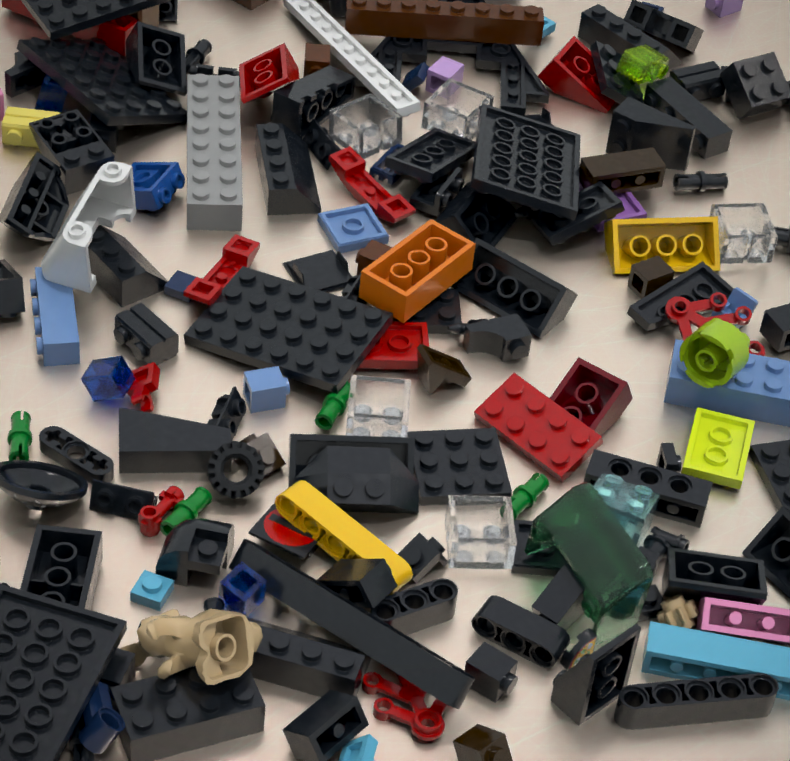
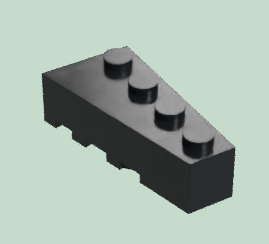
(311, 98)

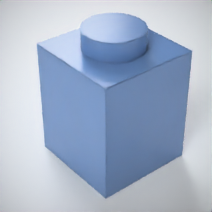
(265, 389)

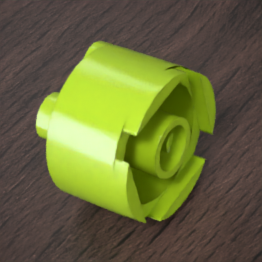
(715, 353)

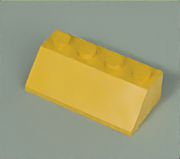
(678, 241)

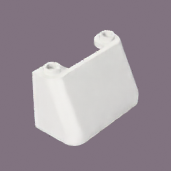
(103, 201)

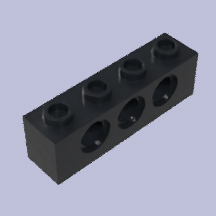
(681, 495)

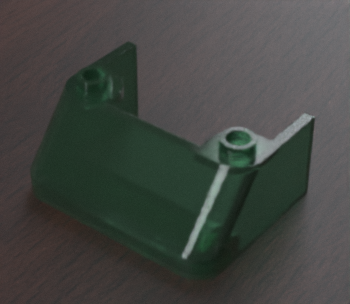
(600, 555)

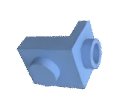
(736, 299)

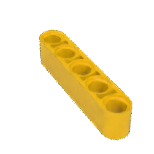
(338, 532)

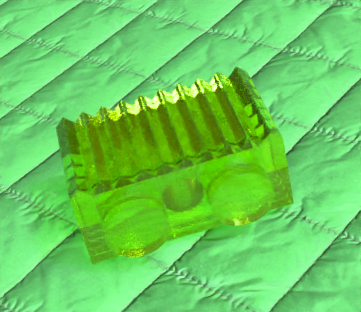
(643, 64)

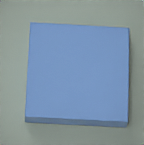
(352, 227)

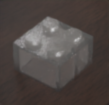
(455, 109)
(365, 125)
(745, 233)
(378, 406)
(480, 532)

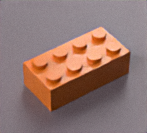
(416, 270)

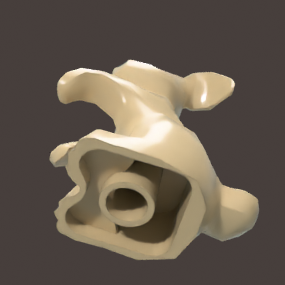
(213, 641)

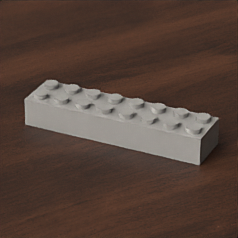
(214, 153)

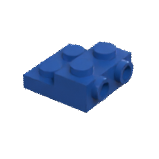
(156, 183)

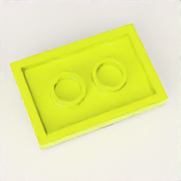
(718, 448)

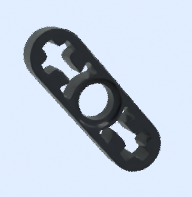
(70, 444)

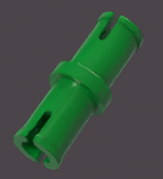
(333, 406)
(19, 436)
(526, 495)
(187, 509)

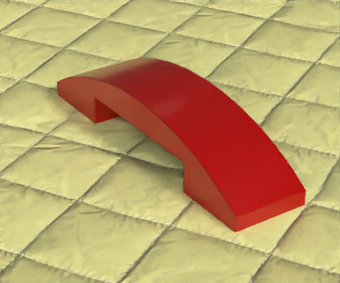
(365, 189)
(235, 254)

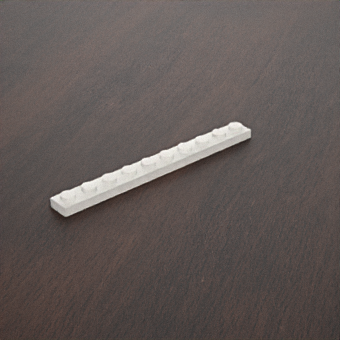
(354, 56)

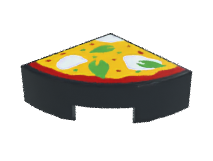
(585, 646)

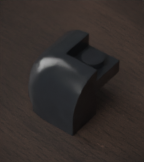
(195, 546)

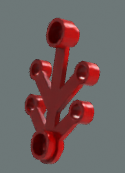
(691, 315)
(411, 695)

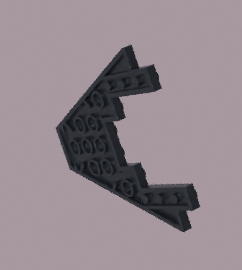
(517, 78)

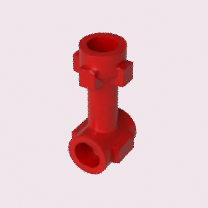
(151, 516)

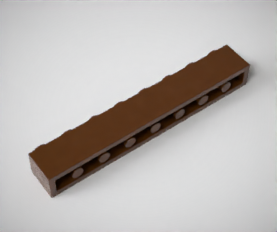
(446, 21)

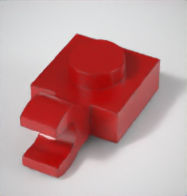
(145, 383)

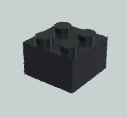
(755, 85)

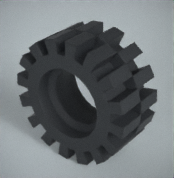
(249, 456)

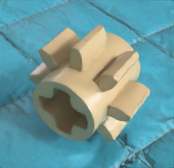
(678, 612)

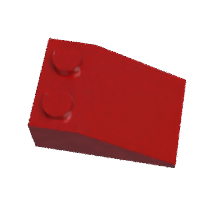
(267, 73)
(574, 76)

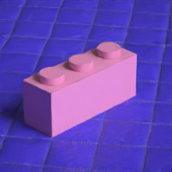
(744, 620)

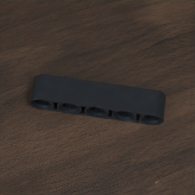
(695, 701)

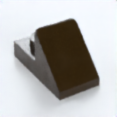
(438, 367)

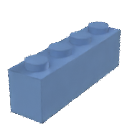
(55, 322)

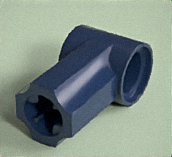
(101, 721)

